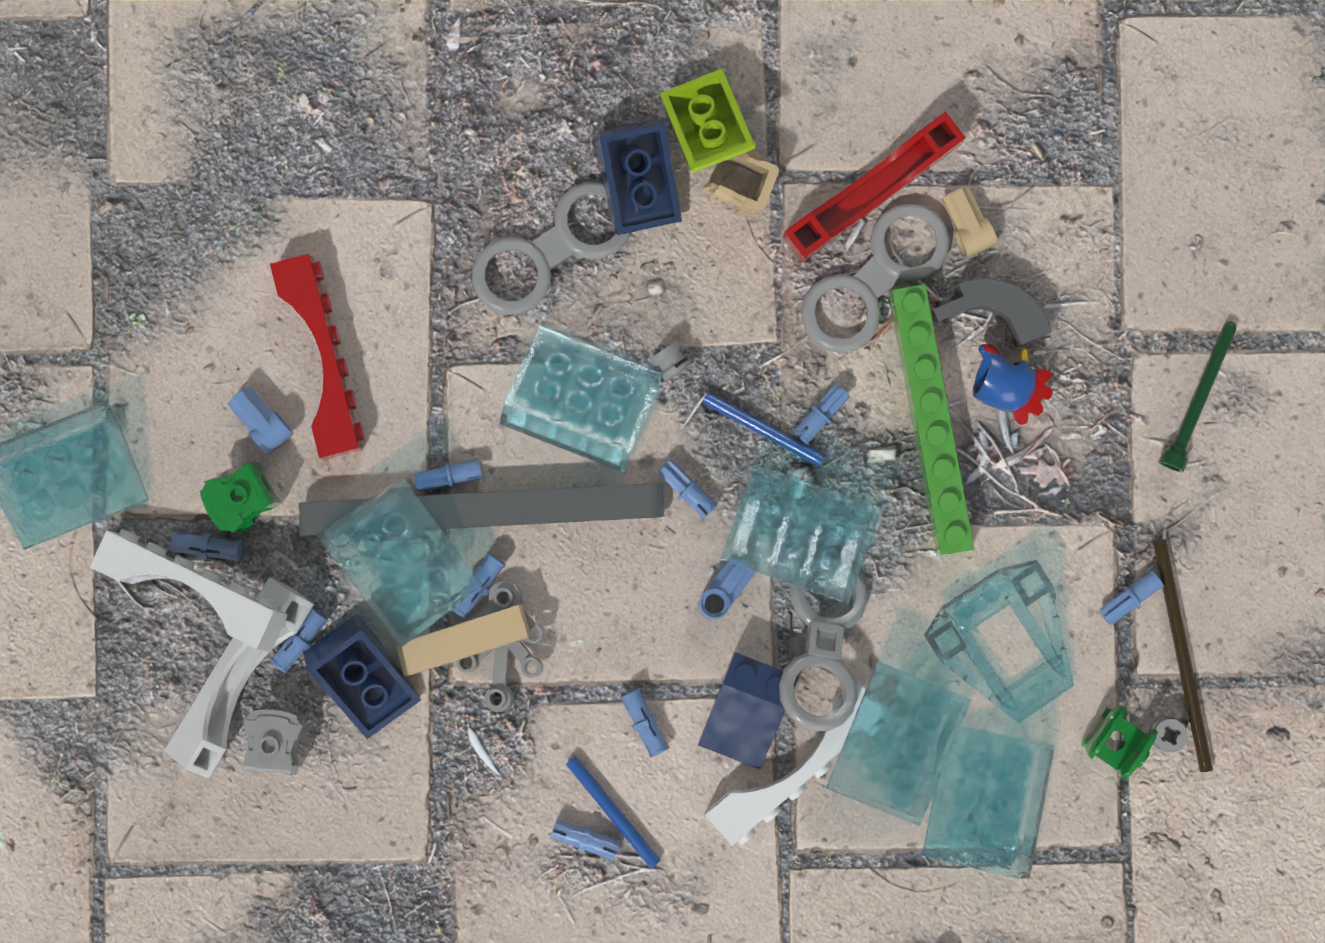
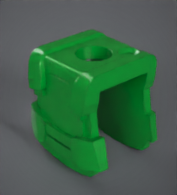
(238, 498)
(1135, 745)

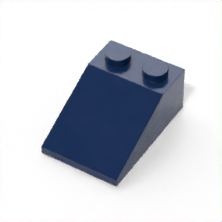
(638, 175)
(360, 676)
(745, 711)

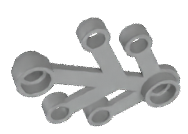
(501, 654)

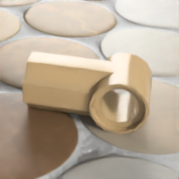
(972, 230)

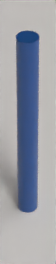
(763, 428)
(613, 812)

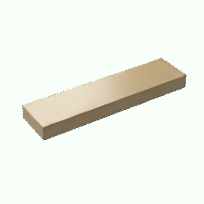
(463, 640)

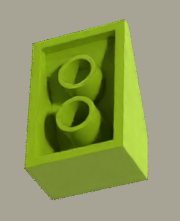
(707, 121)

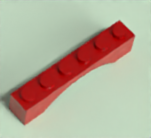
(874, 188)
(334, 425)

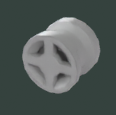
(671, 361)
(1166, 728)

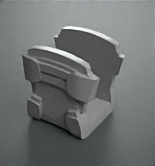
(274, 741)

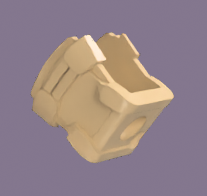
(752, 162)

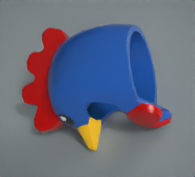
(1011, 387)

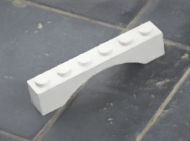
(243, 616)
(204, 730)
(742, 810)

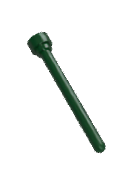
(1175, 456)

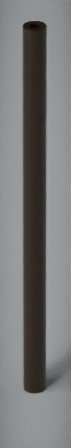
(1183, 656)

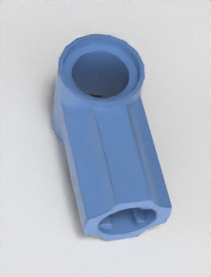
(265, 426)
(727, 587)

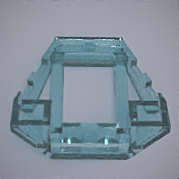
(1018, 588)

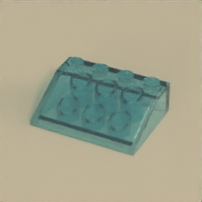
(580, 399)
(67, 475)
(801, 532)
(399, 561)
(898, 743)
(989, 803)

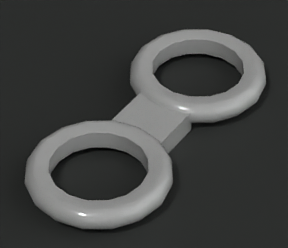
(545, 251)
(875, 277)
(823, 650)

